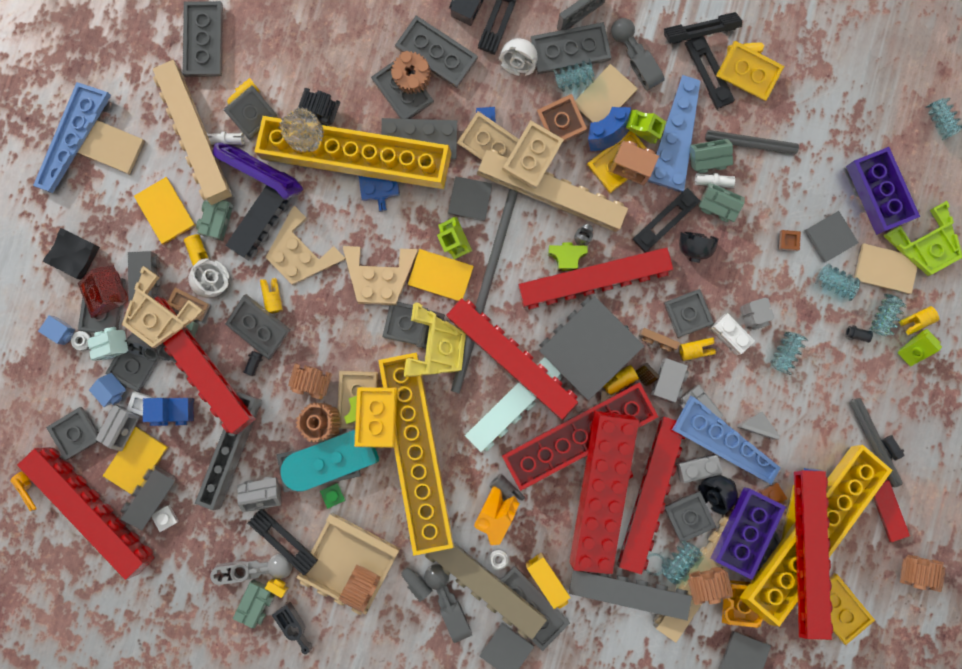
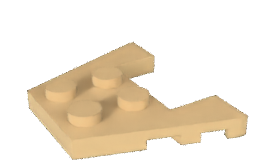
(293, 257)
(378, 284)
(151, 319)

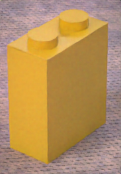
(548, 581)

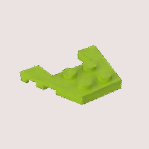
(933, 250)

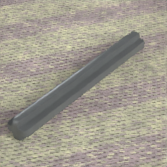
(753, 142)
(875, 440)

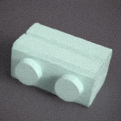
(107, 344)

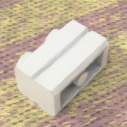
(732, 334)

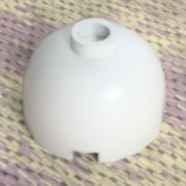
(519, 56)
(208, 278)

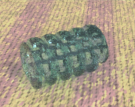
(574, 75)
(945, 118)
(839, 281)
(887, 315)
(787, 352)
(682, 562)

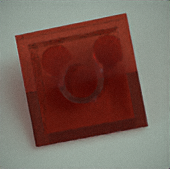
(102, 290)

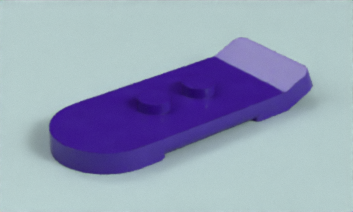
(280, 181)

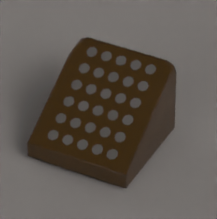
(646, 374)

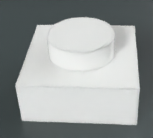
(136, 403)
(164, 518)

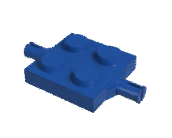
(378, 190)

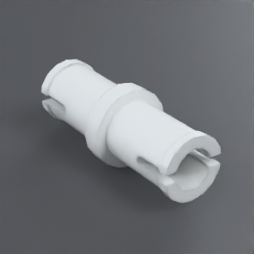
(227, 138)
(721, 181)

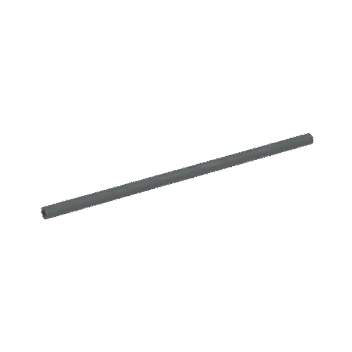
(486, 283)

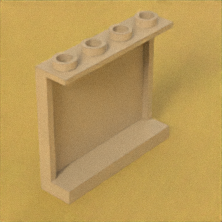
(338, 552)

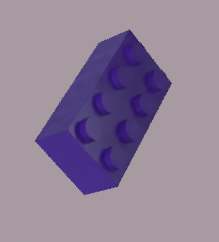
(882, 190)
(748, 532)

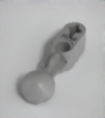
(277, 567)

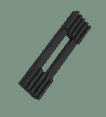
(724, 23)
(489, 41)
(722, 95)
(685, 201)
(263, 522)

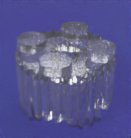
(302, 130)

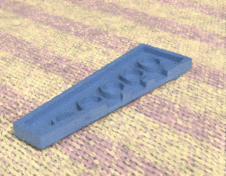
(76, 123)
(677, 137)
(712, 433)

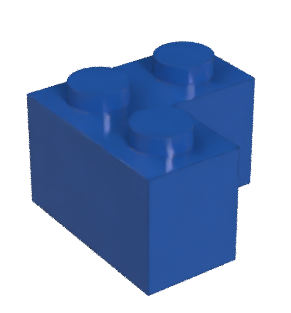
(164, 410)

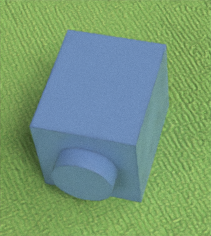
(56, 330)
(107, 390)

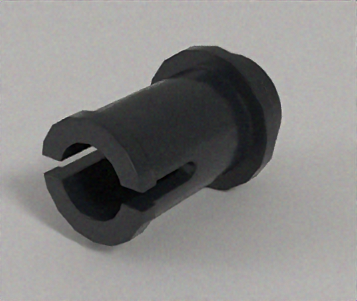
(859, 334)
(253, 363)
(893, 448)

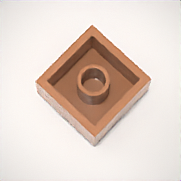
(563, 118)
(634, 162)

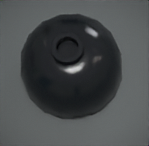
(697, 245)
(720, 493)

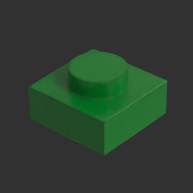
(332, 495)

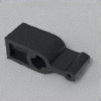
(288, 617)

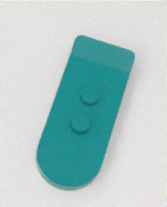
(326, 462)

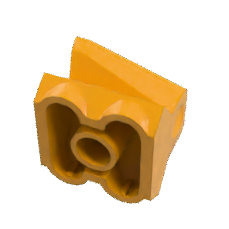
(496, 516)
(736, 611)

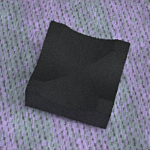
(71, 254)

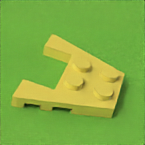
(443, 347)

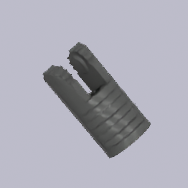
(582, 240)
(506, 487)
(416, 584)

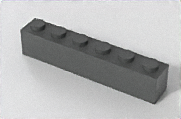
(225, 461)
(631, 594)

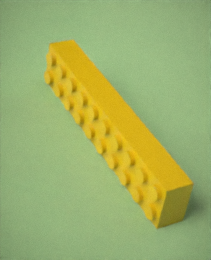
(361, 154)
(417, 460)
(849, 491)

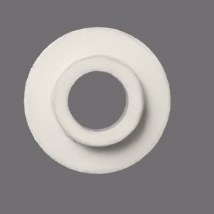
(74, 340)
(498, 566)

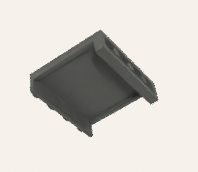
(590, 347)

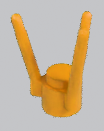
(21, 484)

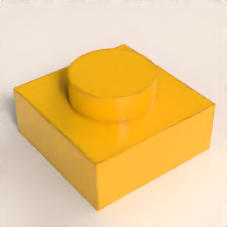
(277, 587)

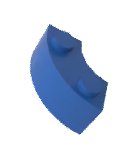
(609, 130)

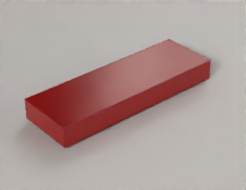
(890, 513)

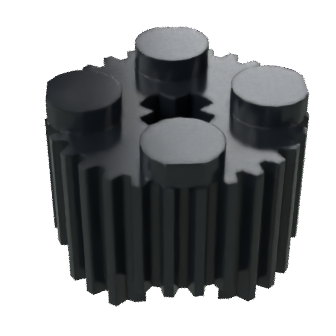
(320, 105)

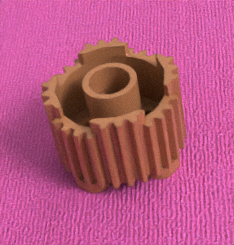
(403, 65)
(310, 381)
(328, 422)
(923, 573)
(710, 586)
(359, 588)

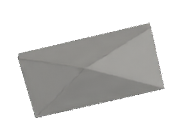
(759, 425)

